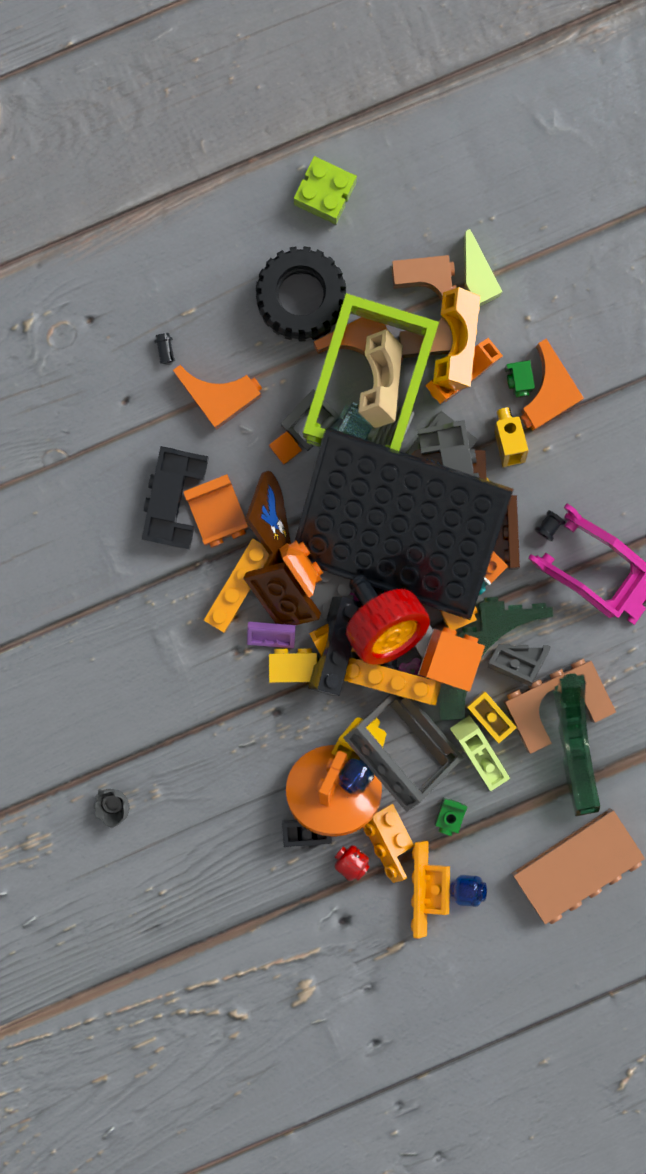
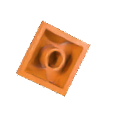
(304, 571)

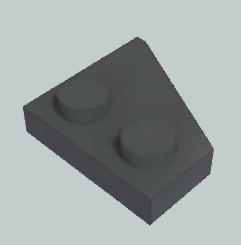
(519, 661)

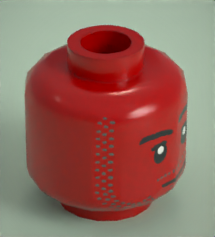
(351, 862)

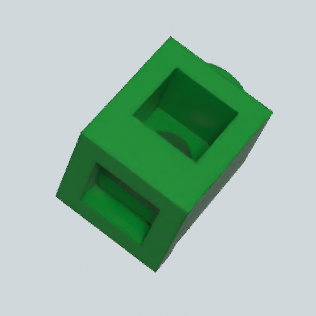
(520, 378)
(450, 807)

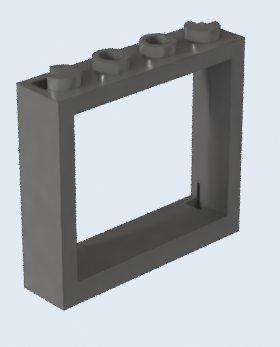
(386, 768)

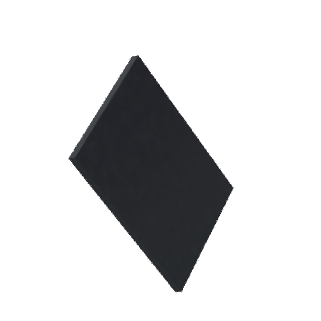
(401, 522)

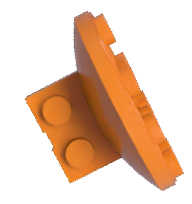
(321, 802)

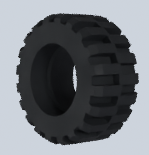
(300, 262)

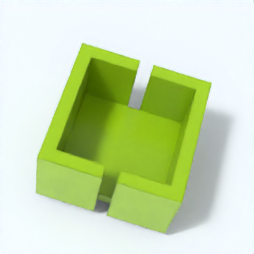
(323, 190)

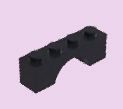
(331, 668)

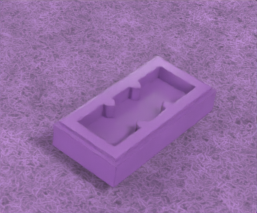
(271, 635)

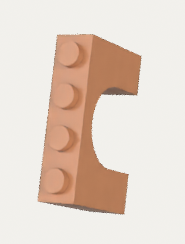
(433, 274)
(525, 705)

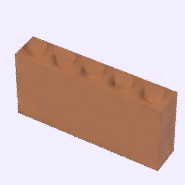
(578, 866)

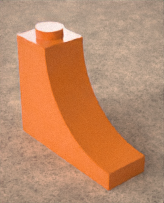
(354, 336)
(555, 393)
(223, 400)

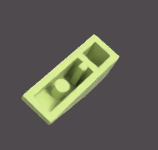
(477, 272)
(480, 753)

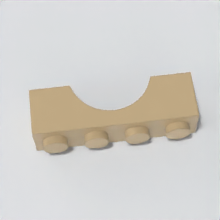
(384, 356)

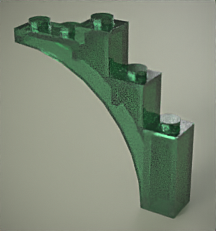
(494, 623)
(573, 733)

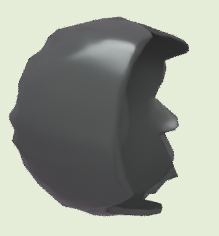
(111, 807)

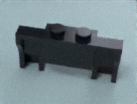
(166, 497)

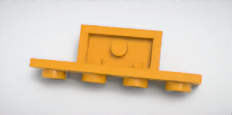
(389, 841)
(430, 889)

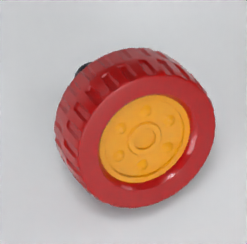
(385, 623)

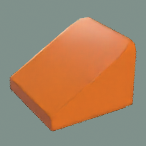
(285, 447)

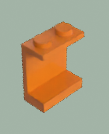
(216, 511)

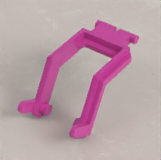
(631, 592)

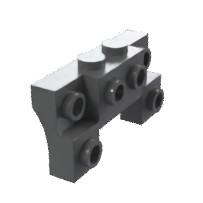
(453, 444)

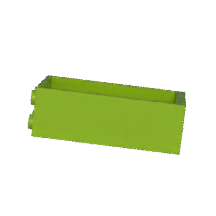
(388, 316)

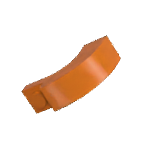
(485, 356)

